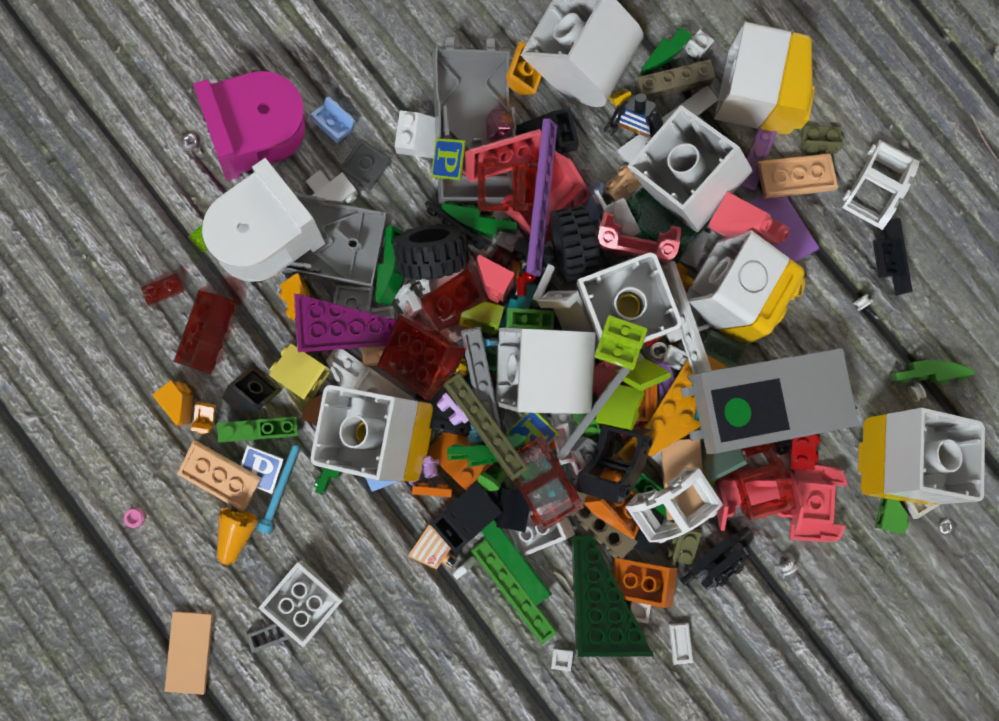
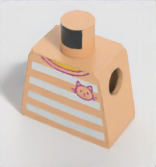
(432, 550)

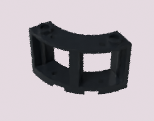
(589, 478)

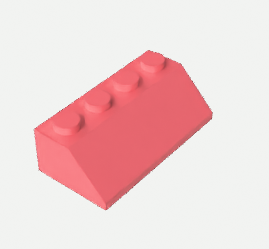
(510, 150)
(495, 280)

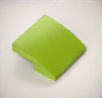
(620, 342)
(621, 408)

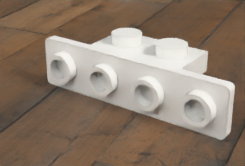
(621, 213)

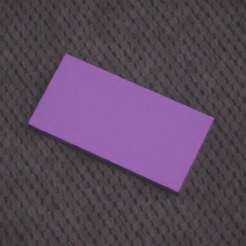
(800, 241)

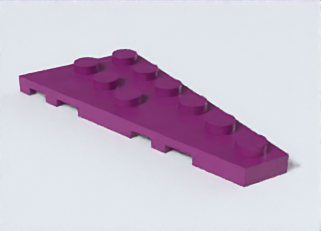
(334, 326)

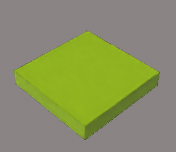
(645, 375)

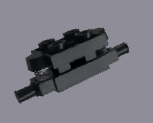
(718, 574)

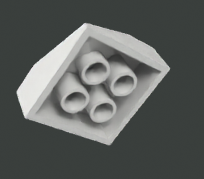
(301, 603)

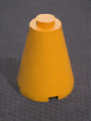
(233, 533)

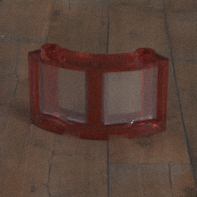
(542, 486)

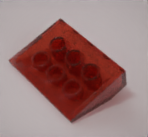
(420, 356)

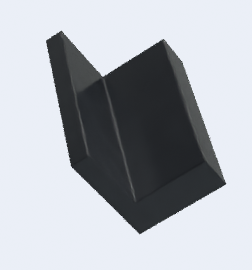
(514, 510)

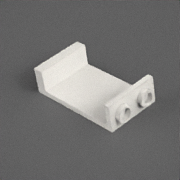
(568, 310)

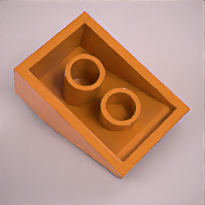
(457, 469)
(613, 513)
(645, 582)

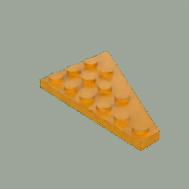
(676, 413)

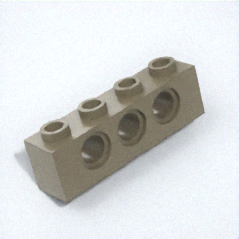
(676, 80)
(617, 549)

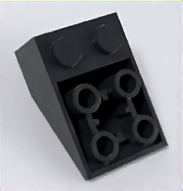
(566, 133)
(466, 517)

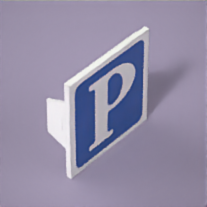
(264, 465)

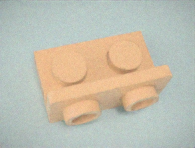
(622, 184)

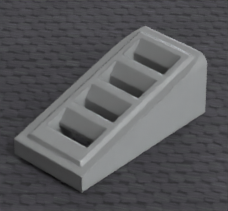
(265, 629)

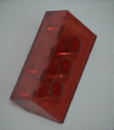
(205, 331)

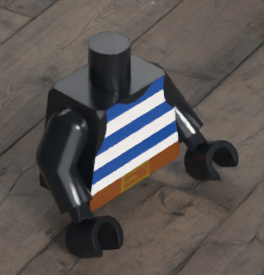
(637, 116)

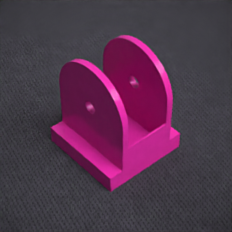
(252, 119)

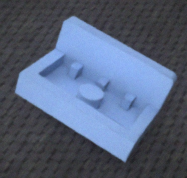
(333, 120)

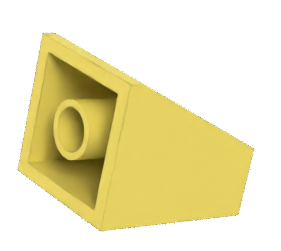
(299, 372)

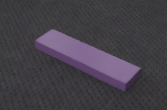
(758, 152)

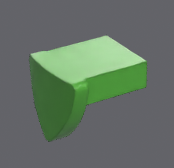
(491, 479)

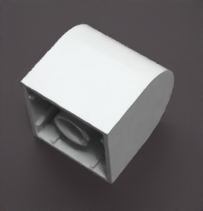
(584, 47)
(690, 168)
(545, 370)

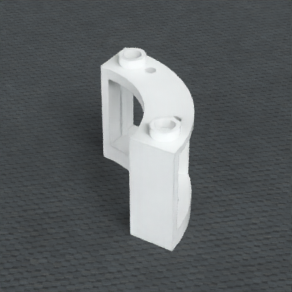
(896, 161)
(641, 503)

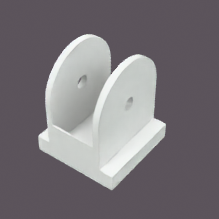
(259, 226)

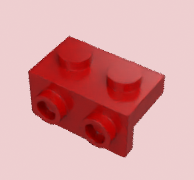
(804, 453)

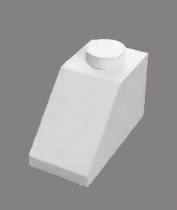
(338, 191)

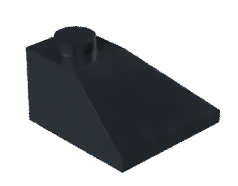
(250, 391)

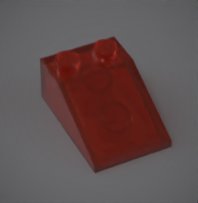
(452, 298)

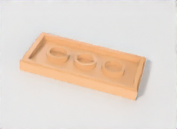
(797, 175)
(674, 460)
(219, 476)
(188, 652)

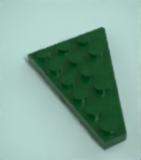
(601, 615)

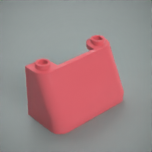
(739, 216)
(615, 243)

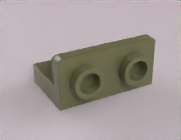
(821, 139)
(684, 547)

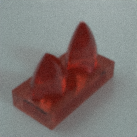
(162, 289)

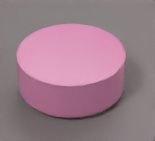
(134, 517)

